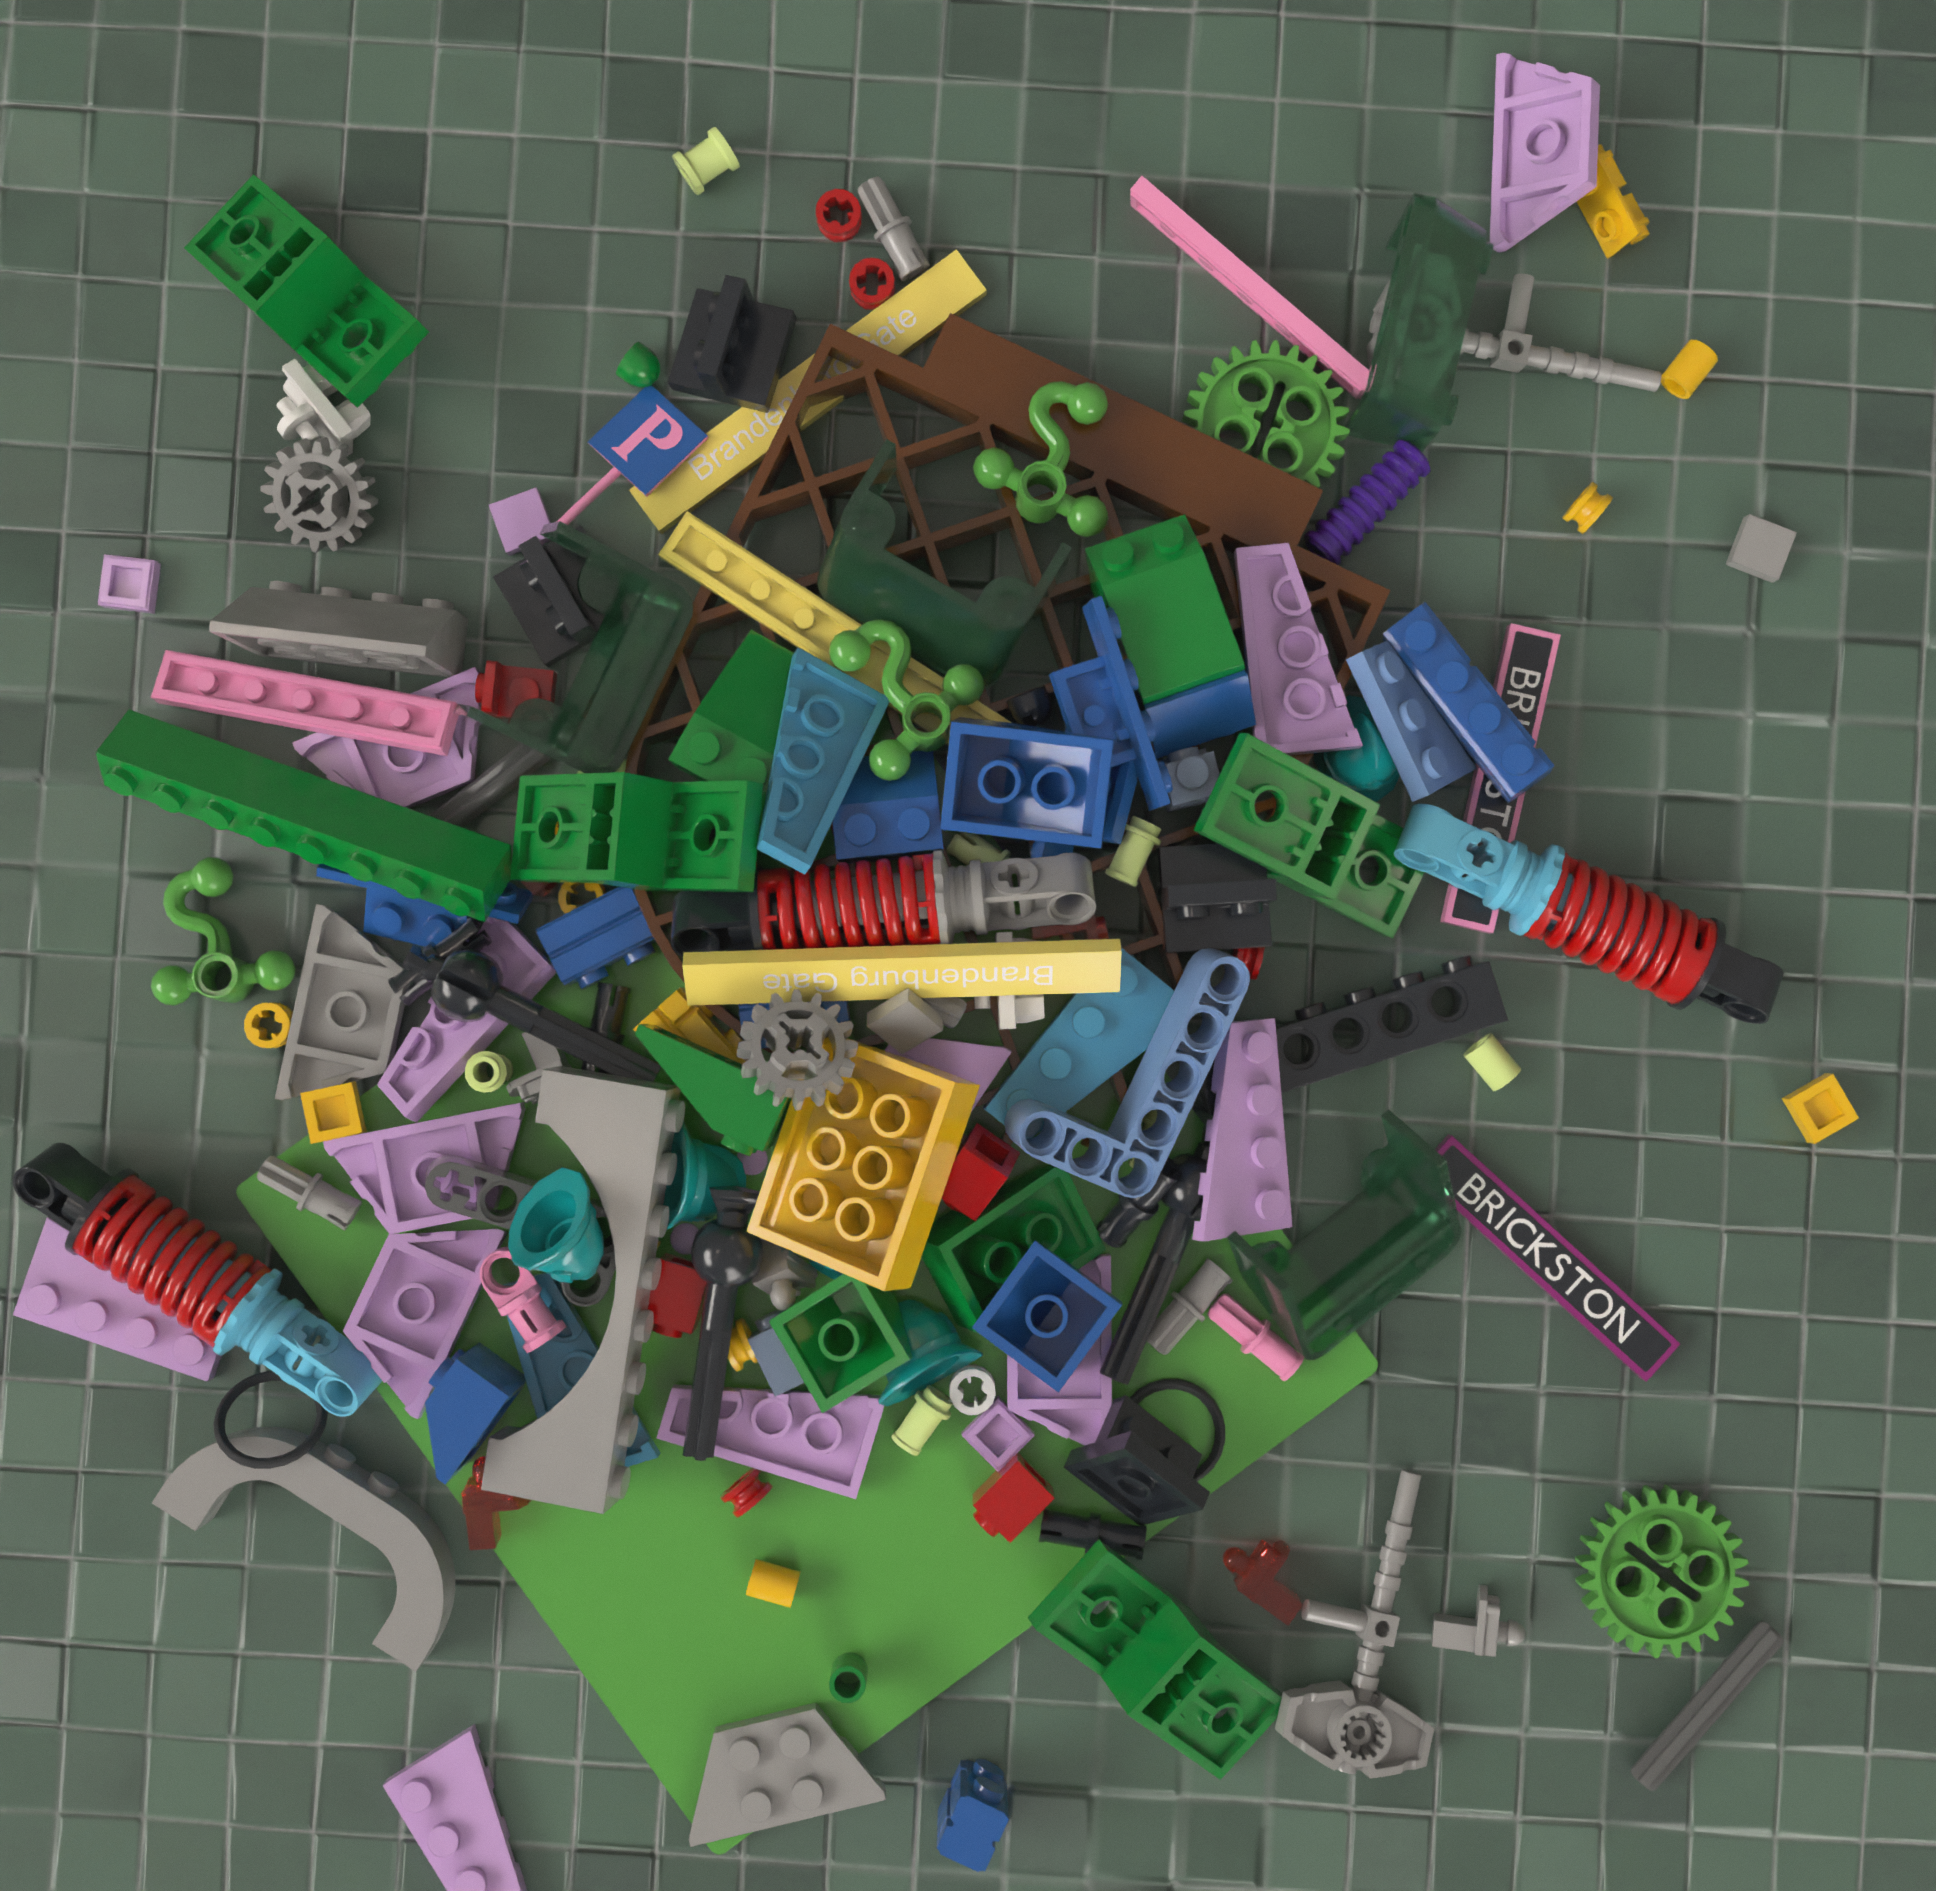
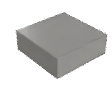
(1761, 548)
(904, 1021)

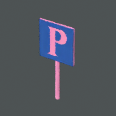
(642, 444)

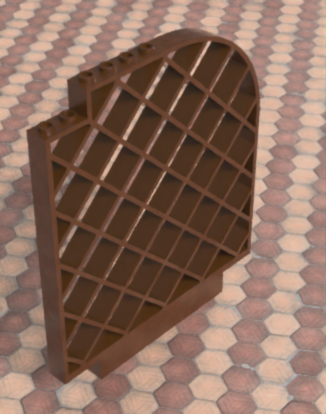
(1125, 454)

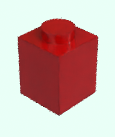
(978, 1172)
(677, 1298)
(1011, 1499)

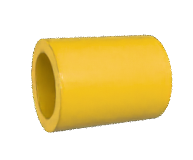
(1688, 369)
(773, 1583)

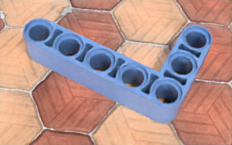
(1147, 1090)

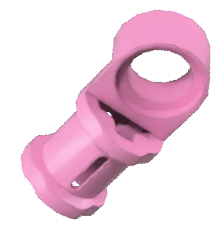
(521, 1303)

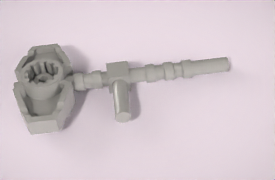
(1513, 349)
(1360, 1724)

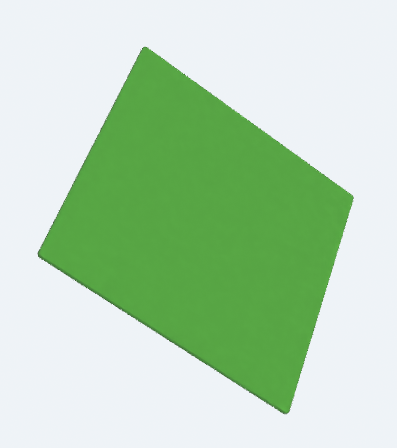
(899, 1574)

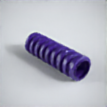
(1368, 502)

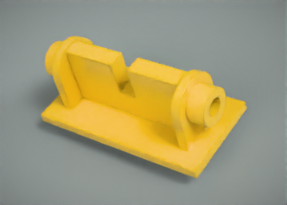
(1610, 215)

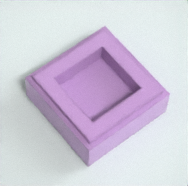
(520, 519)
(129, 584)
(998, 1434)

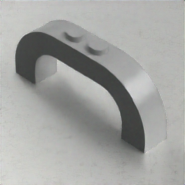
(350, 1496)

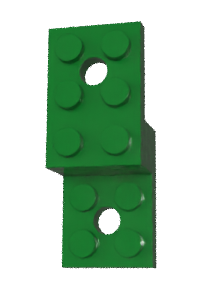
(306, 290)
(637, 832)
(1312, 837)
(1158, 1660)

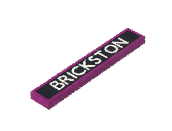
(1555, 1264)

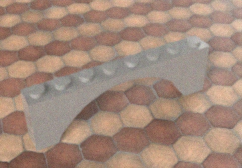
(624, 1142)

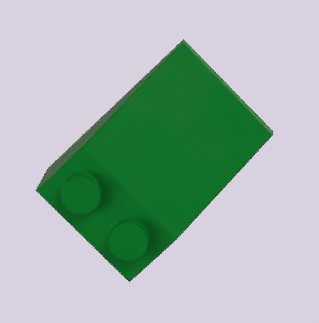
(1165, 608)
(738, 718)
(717, 1090)
(976, 1257)

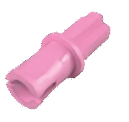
(1255, 1336)

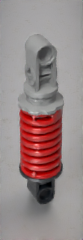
(885, 907)

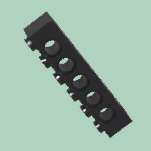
(1475, 1007)

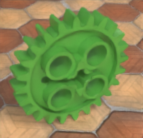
(1306, 441)
(1634, 1607)

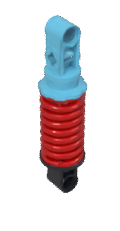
(1594, 916)
(193, 1275)

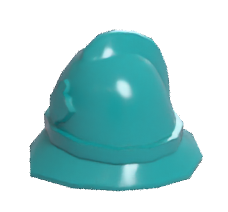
(1363, 769)
(697, 1169)
(557, 1229)
(934, 1350)

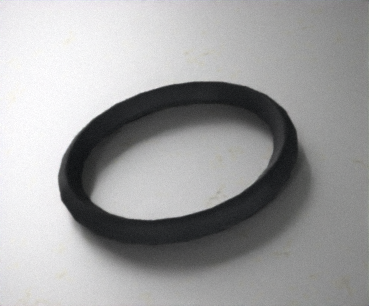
(1207, 1400)
(262, 1463)

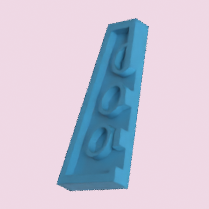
(817, 751)
(1086, 1044)
(563, 1360)

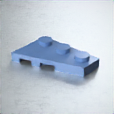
(1408, 722)

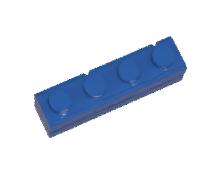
(1468, 703)

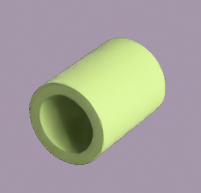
(1492, 1062)

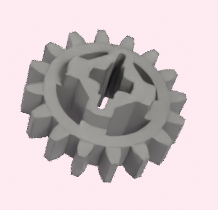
(334, 512)
(794, 1026)

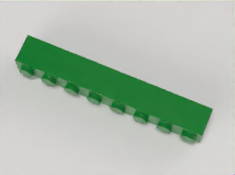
(305, 815)

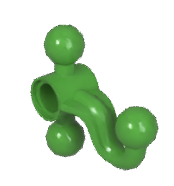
(996, 469)
(960, 685)
(175, 984)

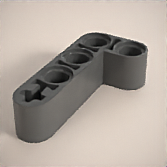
(458, 1202)

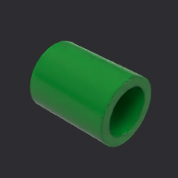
(844, 1691)

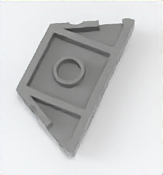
(343, 1010)
(778, 1773)

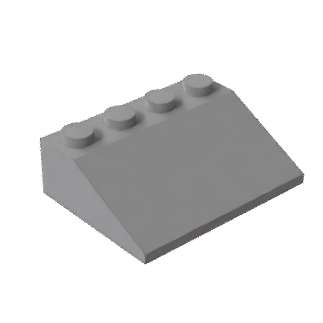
(346, 630)

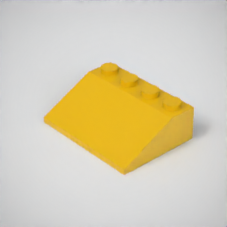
(866, 1168)

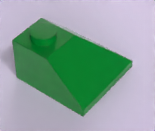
(843, 1338)

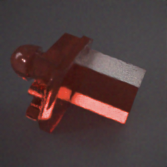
(483, 1509)
(1257, 1580)

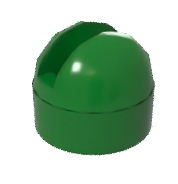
(639, 366)

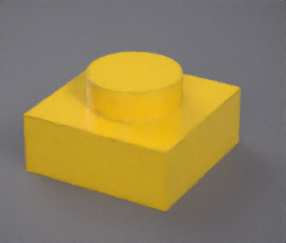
(1820, 1108)
(333, 1112)

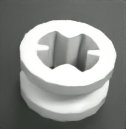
(987, 1386)

